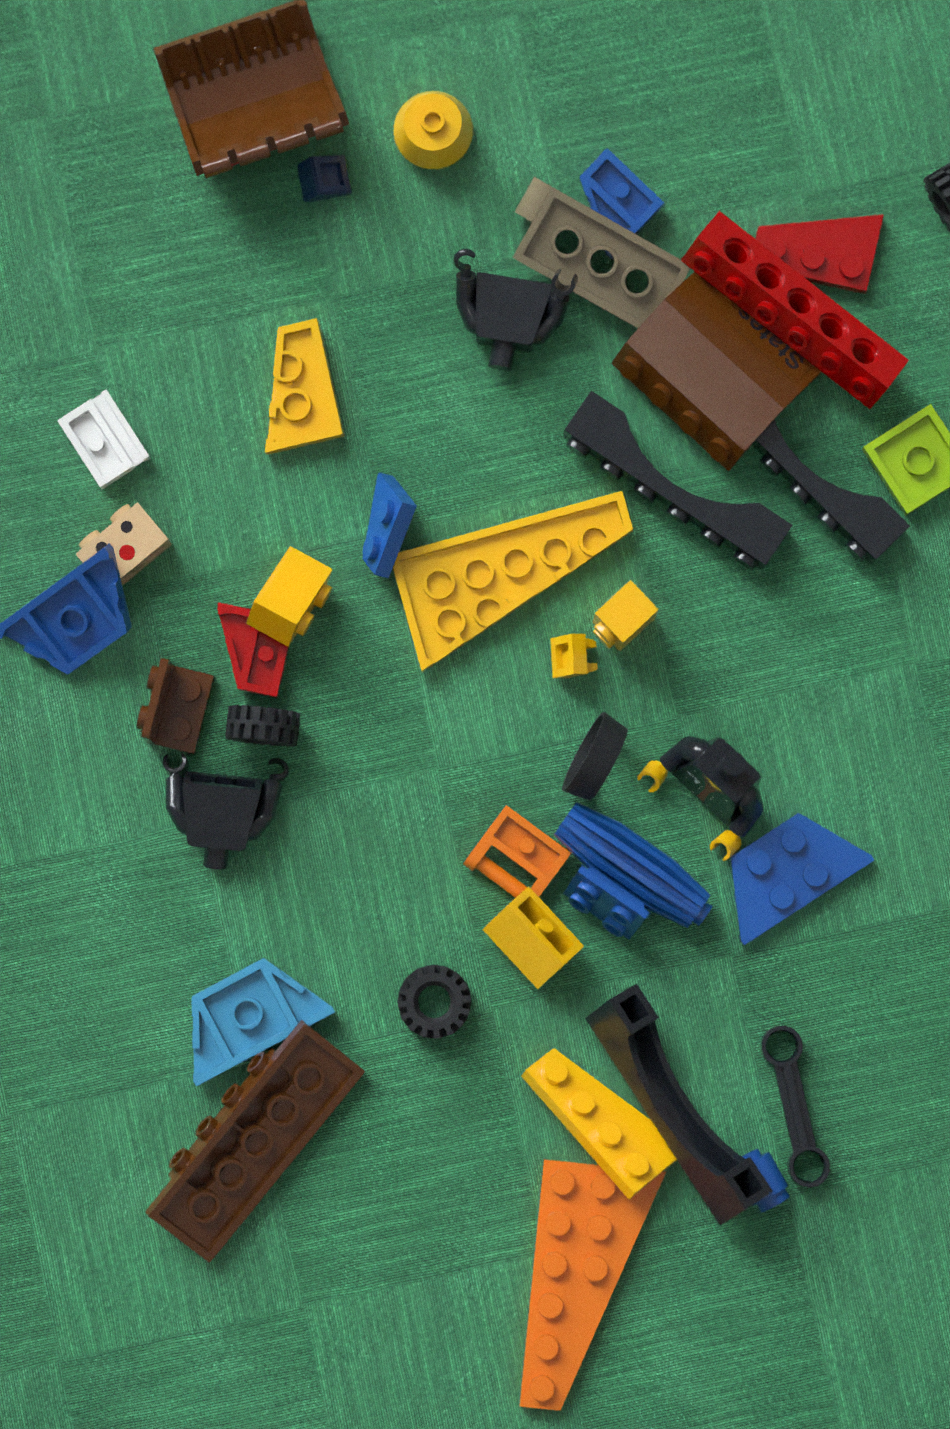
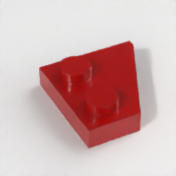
(255, 657)

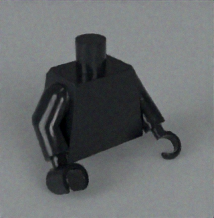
(509, 310)
(221, 809)

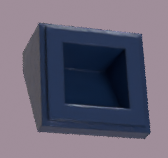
(323, 177)

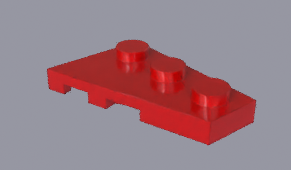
(827, 251)

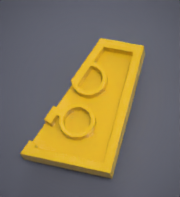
(303, 391)

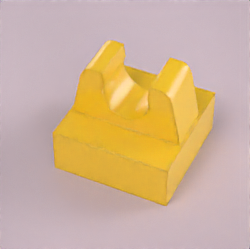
(570, 655)

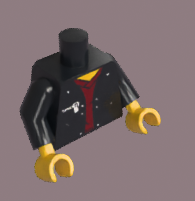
(718, 779)

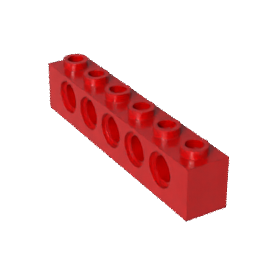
(794, 310)

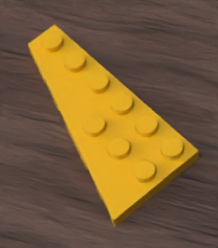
(480, 577)

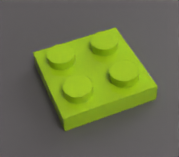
(913, 459)

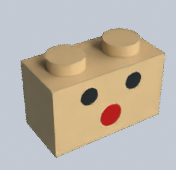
(132, 536)

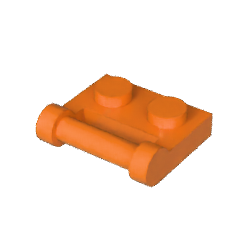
(524, 846)

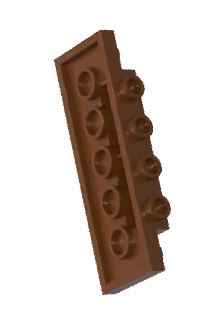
(252, 1139)

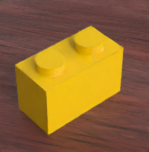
(289, 597)
(623, 617)
(533, 937)

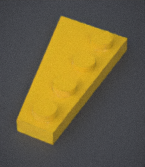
(602, 1122)

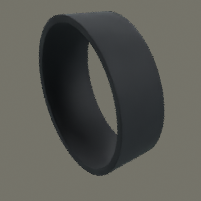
(595, 757)

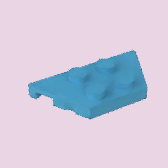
(248, 1016)

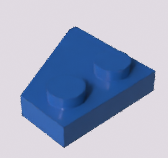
(619, 193)
(387, 525)

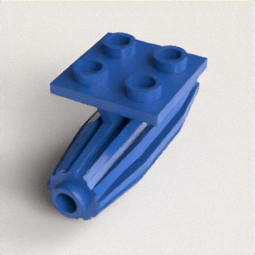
(626, 875)

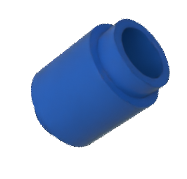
(774, 1178)

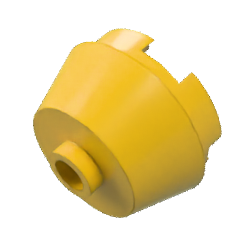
(433, 130)

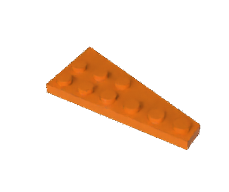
(578, 1257)

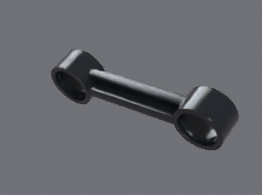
(795, 1106)

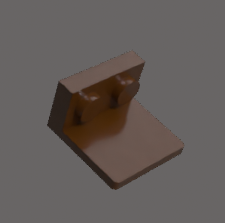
(175, 707)

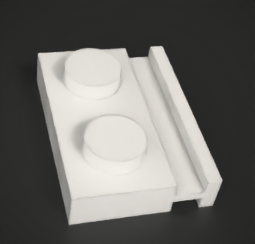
(103, 439)

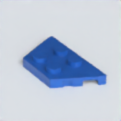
(74, 615)
(788, 872)

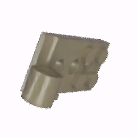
(554, 212)

